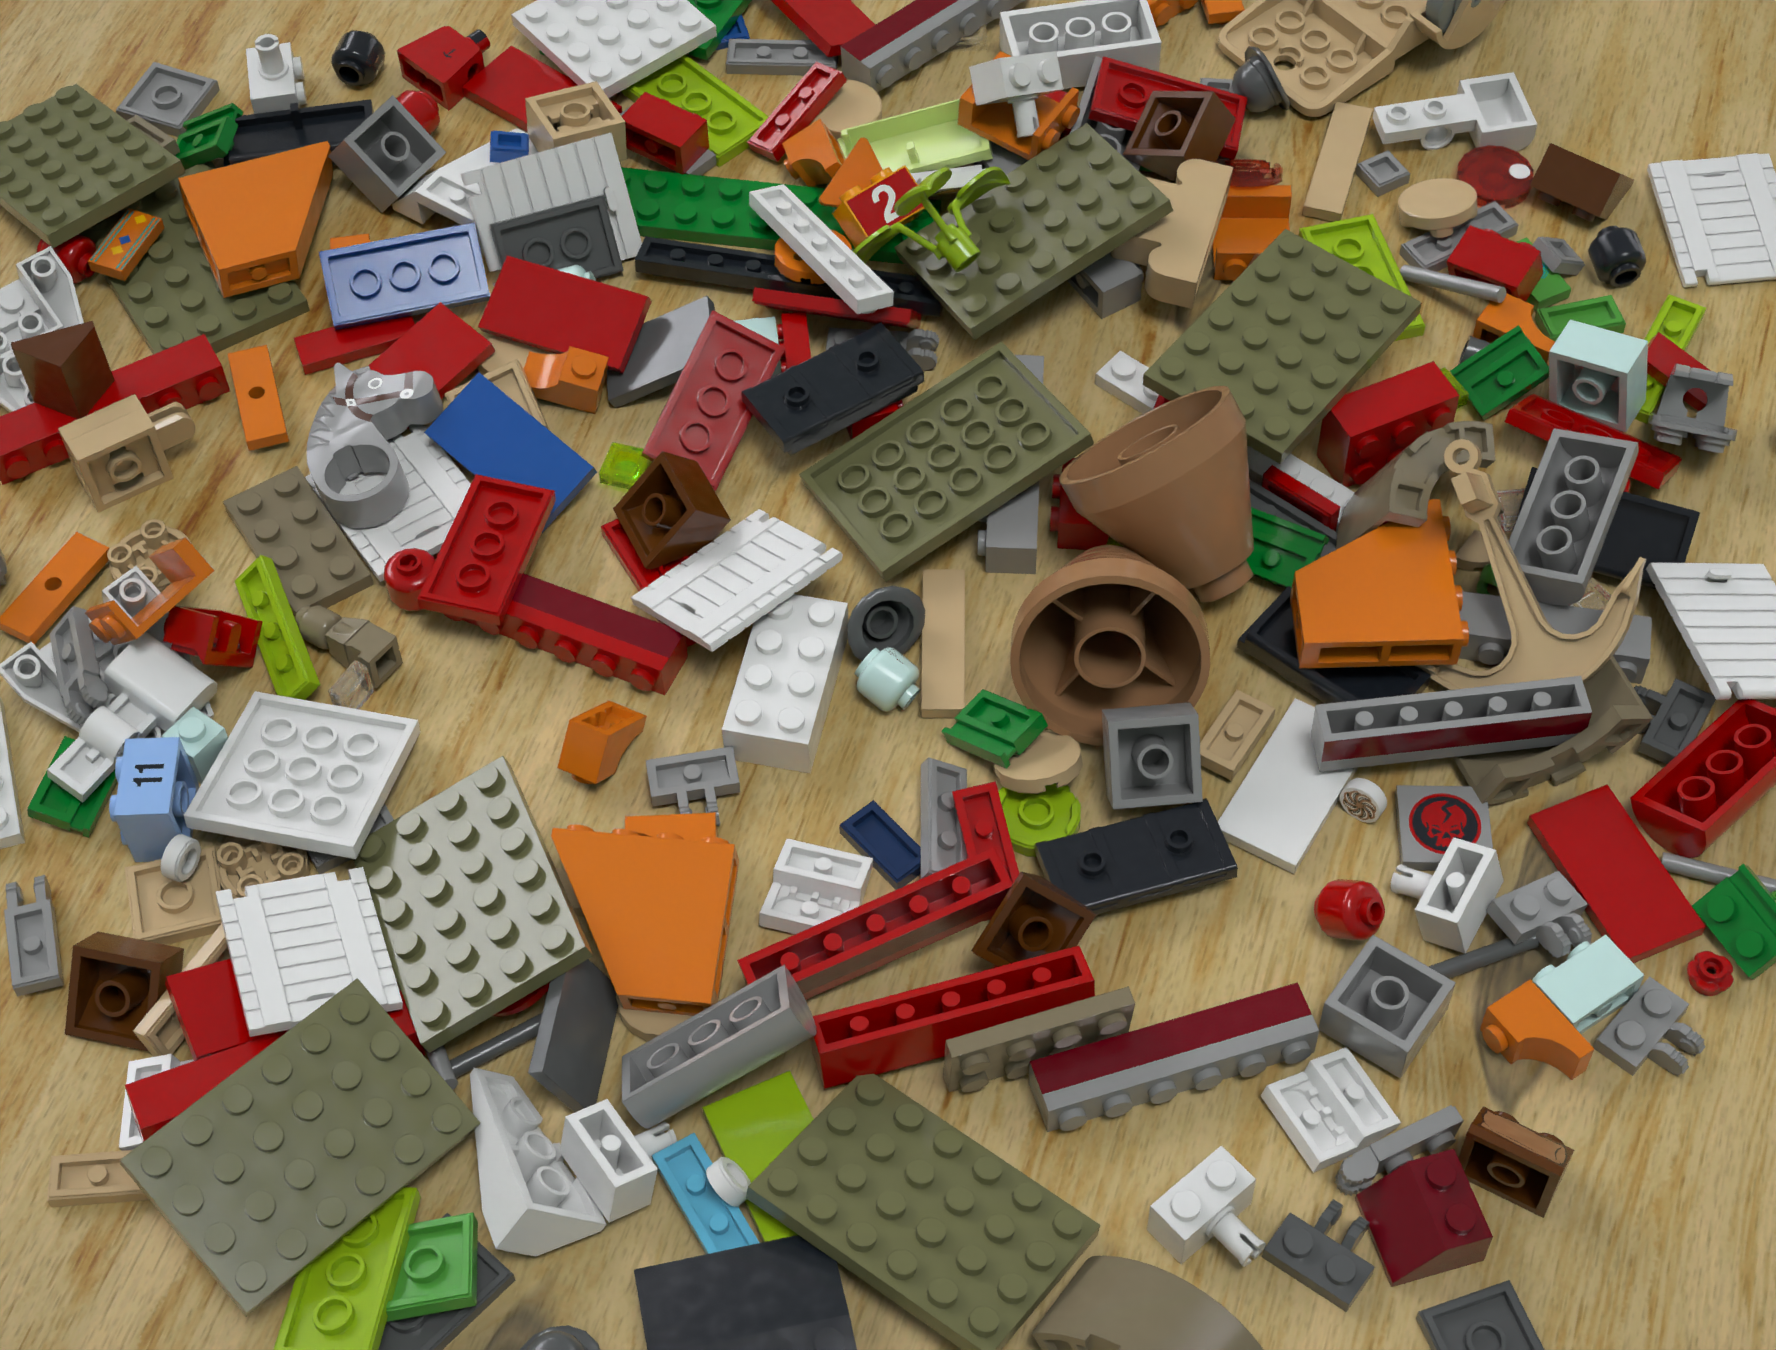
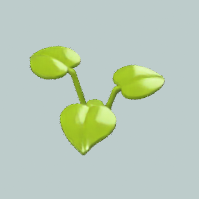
(953, 242)

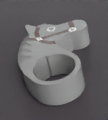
(352, 438)

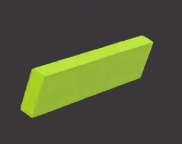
(1677, 322)
(279, 635)

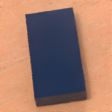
(881, 838)

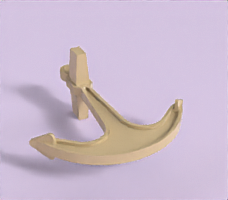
(1536, 647)

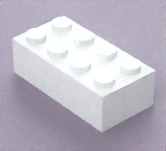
(1082, 31)
(787, 683)

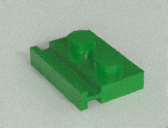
(208, 136)
(1501, 372)
(1282, 548)
(995, 728)
(62, 809)
(1742, 919)

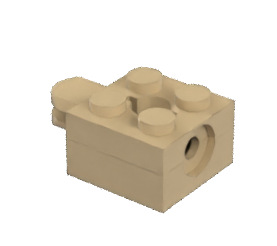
(573, 116)
(123, 448)

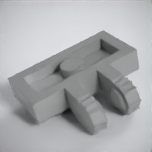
(692, 778)
(1546, 910)
(1642, 1026)

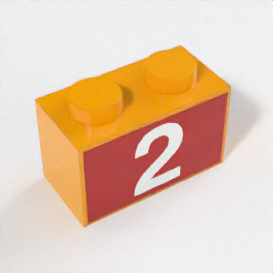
(873, 207)

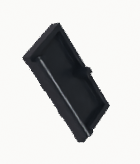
(295, 128)
(834, 389)
(1643, 530)
(1274, 644)
(1139, 858)

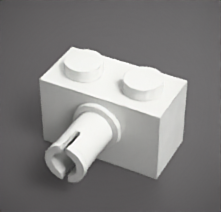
(274, 75)
(1019, 82)
(1456, 894)
(611, 1160)
(1207, 1207)

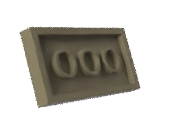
(306, 545)
(1010, 1046)

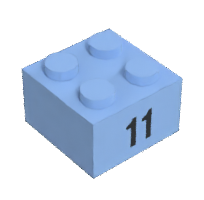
(152, 795)

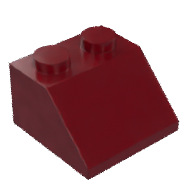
(1425, 1219)

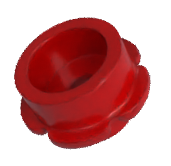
(1708, 983)

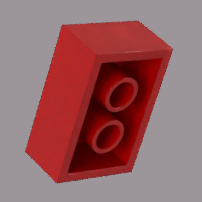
(1383, 420)

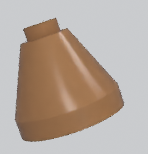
(1175, 490)
(1107, 638)

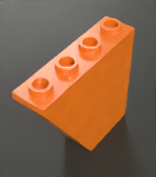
(258, 215)
(1382, 600)
(655, 912)

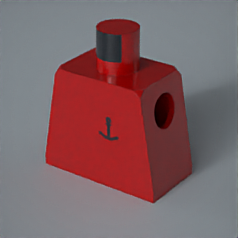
(443, 63)

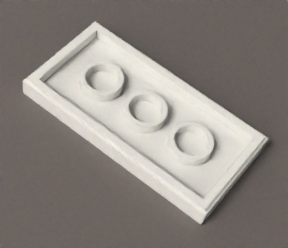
(1284, 795)

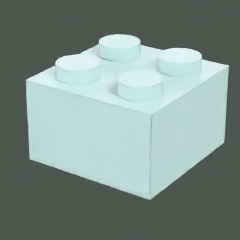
(1599, 373)

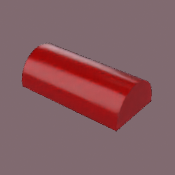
(1711, 781)

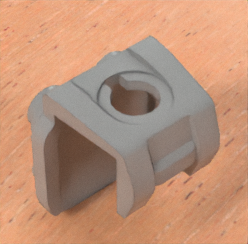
(1708, 427)

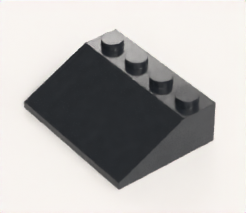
(747, 1299)

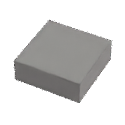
(1382, 173)
(1559, 255)

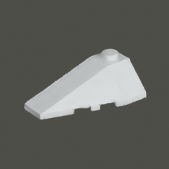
(524, 1184)

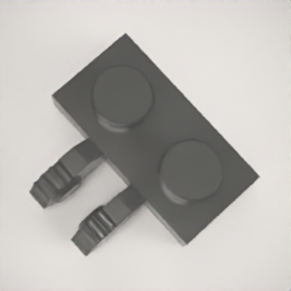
(1677, 719)
(1319, 1260)

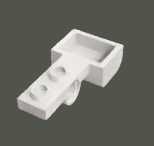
(1485, 106)
(151, 690)

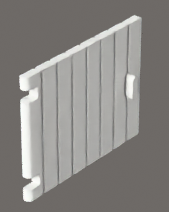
(552, 180)
(1719, 217)
(431, 507)
(736, 579)
(1725, 622)
(302, 945)

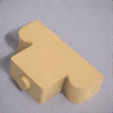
(1181, 242)

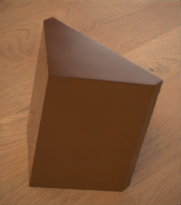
(65, 368)
(1032, 922)

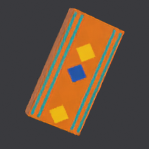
(126, 244)

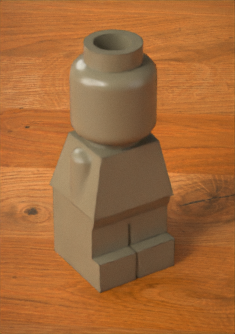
(351, 640)

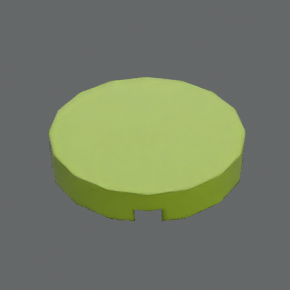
(1039, 816)

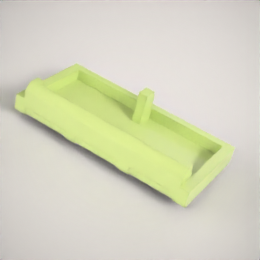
(920, 140)

